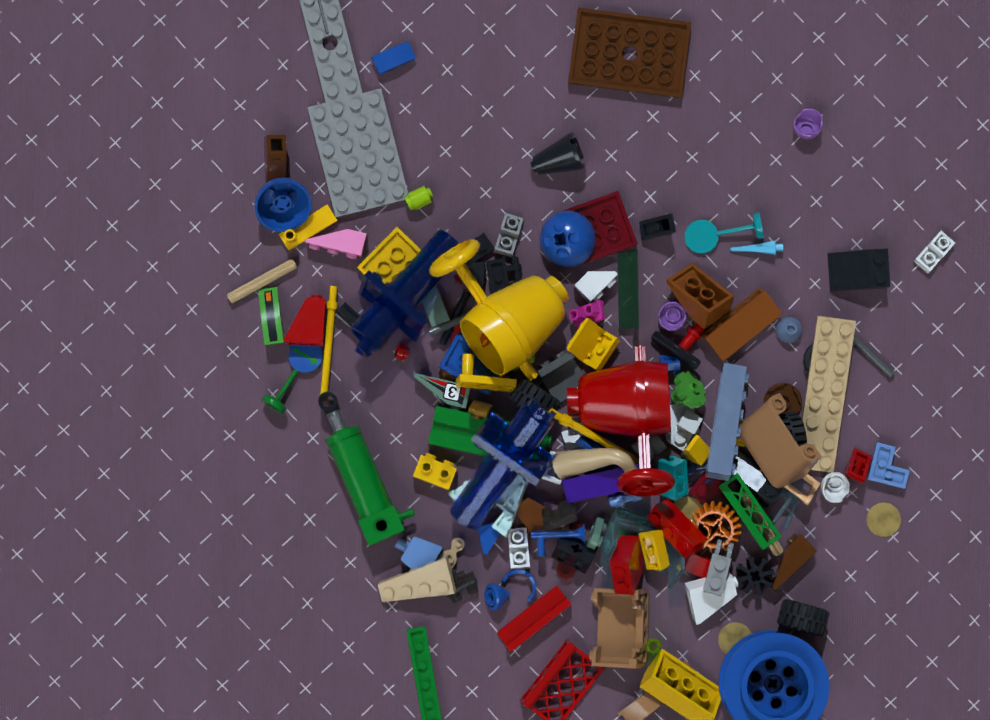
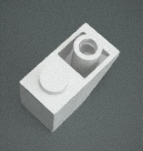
(594, 282)

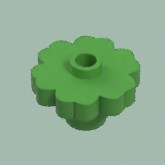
(688, 391)

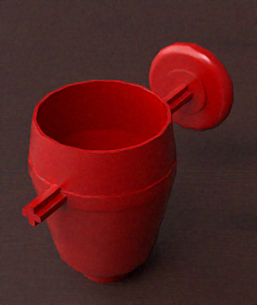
(630, 403)

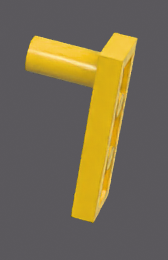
(313, 225)
(469, 380)

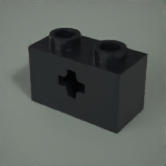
(574, 553)

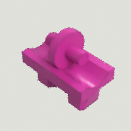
(592, 311)

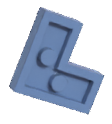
(881, 468)

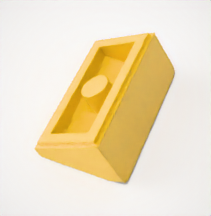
(654, 550)

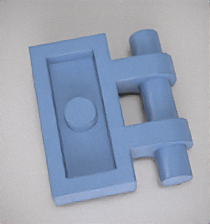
(620, 500)

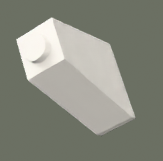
(705, 604)

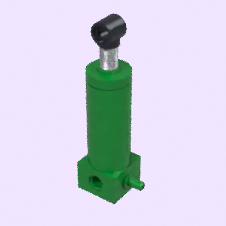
(361, 477)

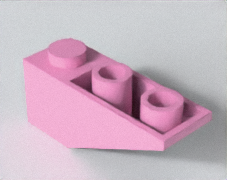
(344, 241)

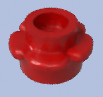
(401, 351)

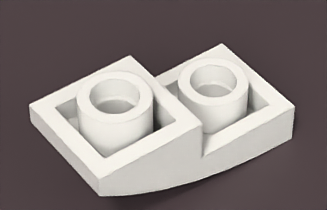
(934, 252)
(518, 549)

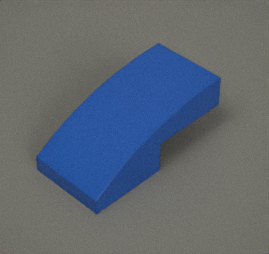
(393, 57)

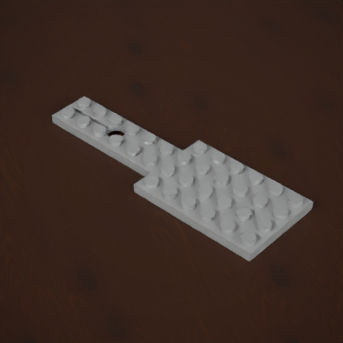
(352, 125)

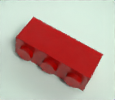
(676, 528)

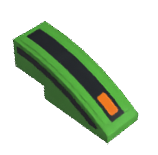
(271, 316)

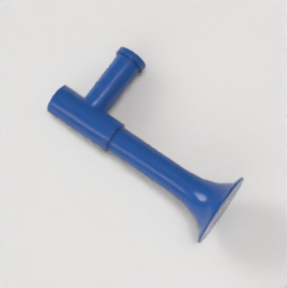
(541, 535)

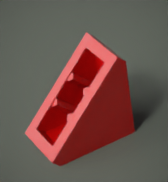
(857, 466)

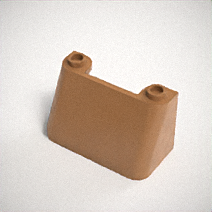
(774, 445)
(621, 628)

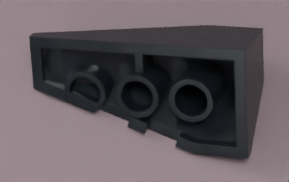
(755, 480)

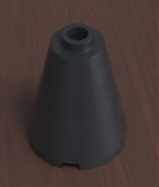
(559, 157)

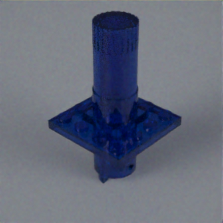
(395, 303)
(511, 451)

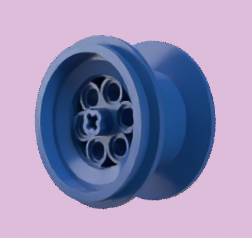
(750, 655)

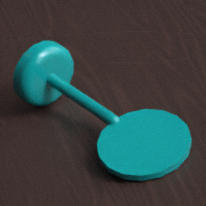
(703, 236)

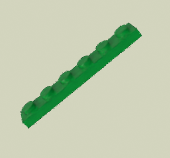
(423, 673)

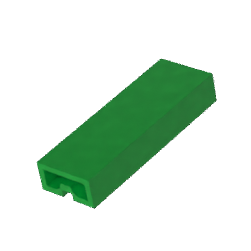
(456, 429)

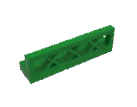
(743, 514)

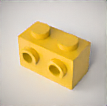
(435, 471)

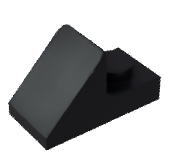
(657, 227)

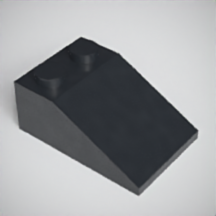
(859, 270)

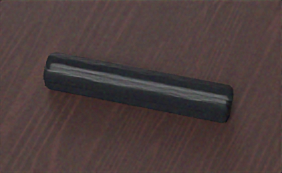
(675, 350)

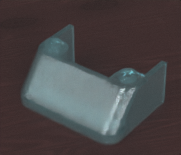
(631, 524)

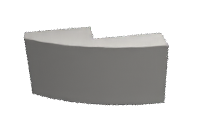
(508, 235)

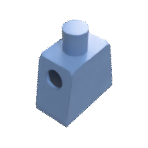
(418, 551)

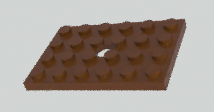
(659, 47)

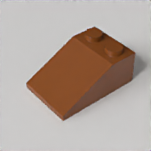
(700, 295)

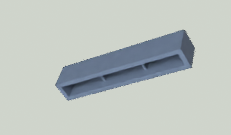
(726, 420)

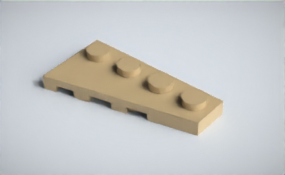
(421, 582)

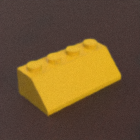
(681, 687)

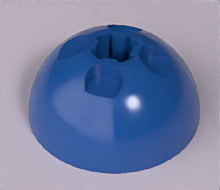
(280, 212)
(575, 235)

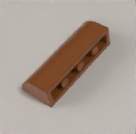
(741, 324)

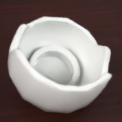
(835, 487)

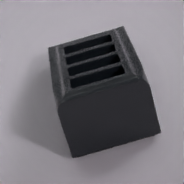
(478, 272)

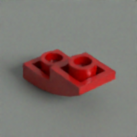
(697, 565)

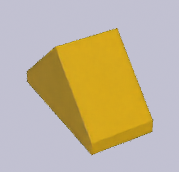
(696, 451)

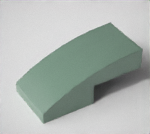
(435, 308)

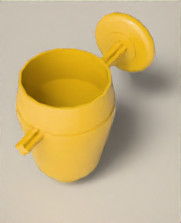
(512, 319)

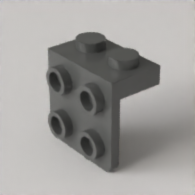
(560, 374)

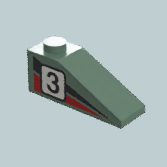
(446, 391)

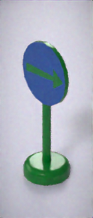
(303, 360)

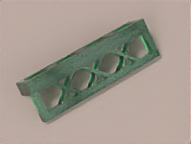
(628, 290)

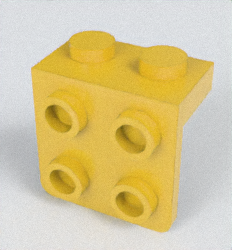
(592, 344)

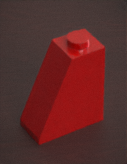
(309, 324)

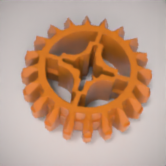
(722, 529)

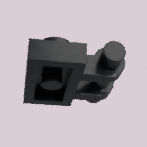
(498, 273)

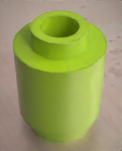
(419, 198)

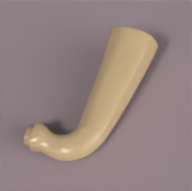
(579, 461)

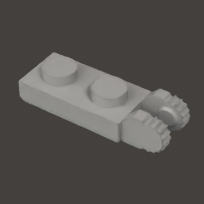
(718, 570)

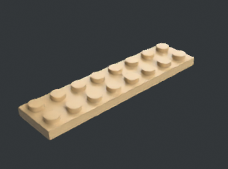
(827, 387)

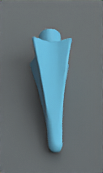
(767, 248)

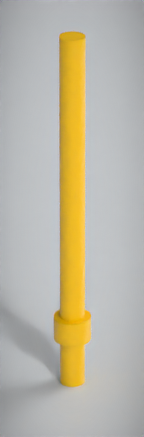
(331, 305)
(566, 421)

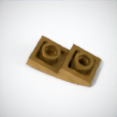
(480, 409)

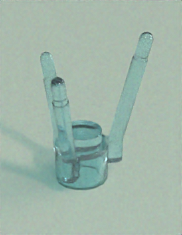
(790, 498)

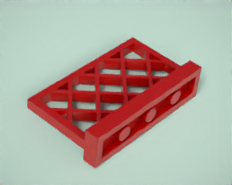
(550, 672)

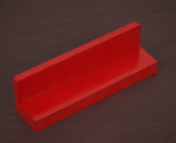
(533, 618)

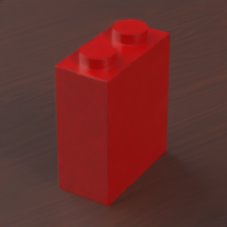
(627, 565)

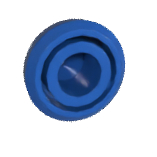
(495, 596)

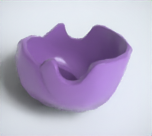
(808, 124)
(672, 316)

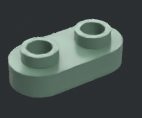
(597, 529)

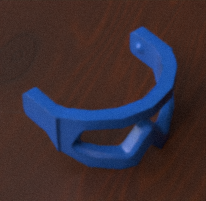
(522, 571)

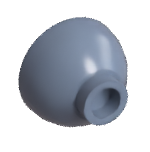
(789, 330)

